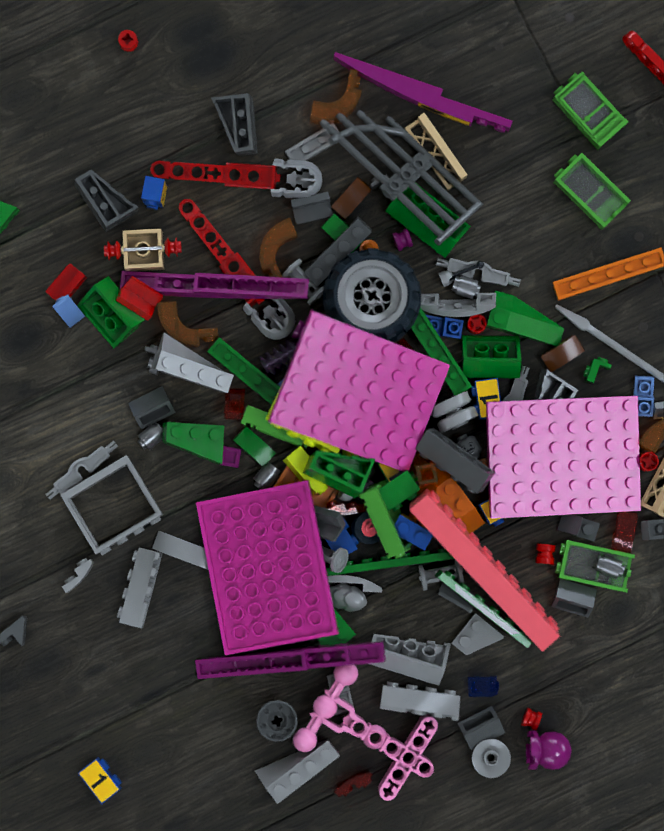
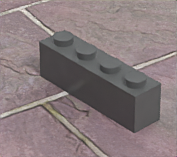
(339, 249)
(454, 460)

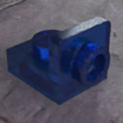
(483, 686)

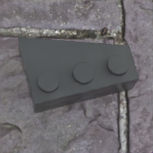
(239, 122)
(104, 201)
(553, 387)

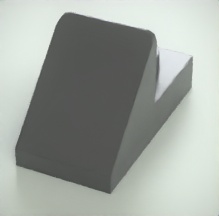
(578, 527)
(652, 529)
(17, 629)

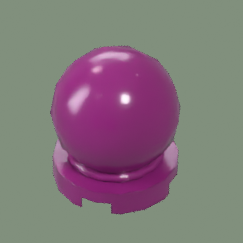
(549, 750)

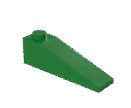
(522, 320)

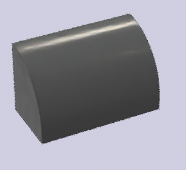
(151, 407)
(574, 598)
(481, 727)

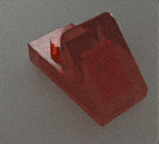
(234, 404)

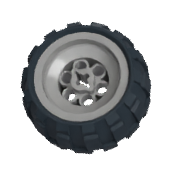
(373, 267)

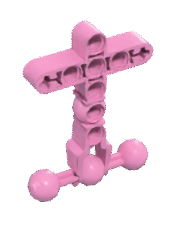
(326, 707)

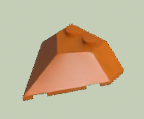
(452, 495)

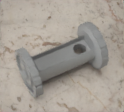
(295, 271)
(338, 560)
(428, 576)

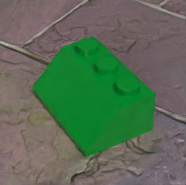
(108, 315)
(491, 356)

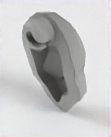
(348, 597)

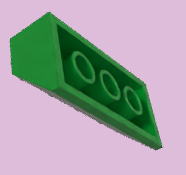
(402, 214)

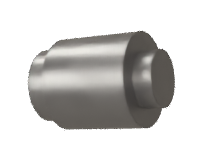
(466, 287)
(150, 436)
(266, 476)
(610, 567)

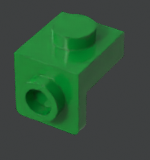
(591, 371)

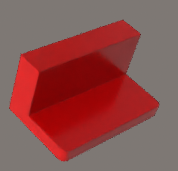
(66, 283)
(139, 297)

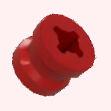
(128, 45)
(478, 321)
(531, 718)

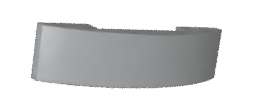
(459, 307)
(180, 549)
(368, 586)

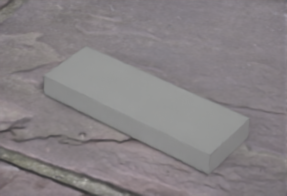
(310, 146)

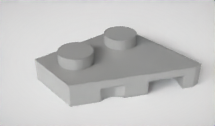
(476, 635)

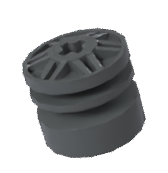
(282, 710)

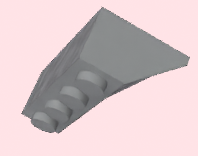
(185, 364)
(140, 588)
(414, 658)
(420, 701)
(293, 771)

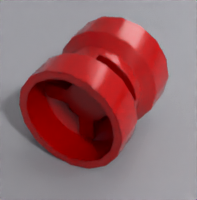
(651, 461)
(545, 553)

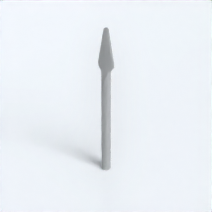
(584, 325)

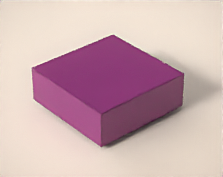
(231, 456)

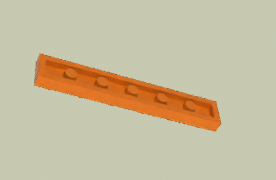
(609, 274)

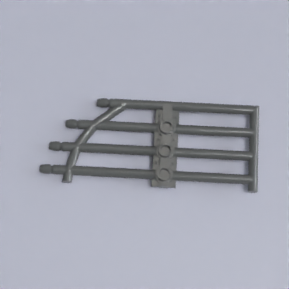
(408, 174)

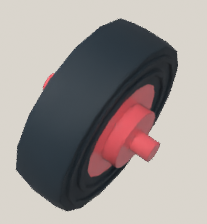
(363, 529)

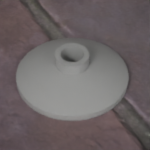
(492, 768)

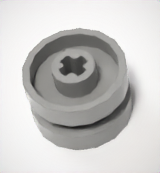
(454, 413)

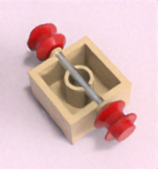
(143, 249)

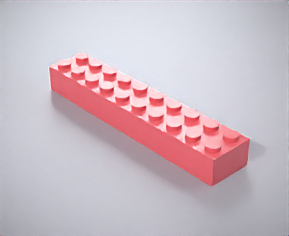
(484, 569)

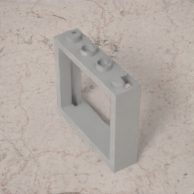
(96, 478)

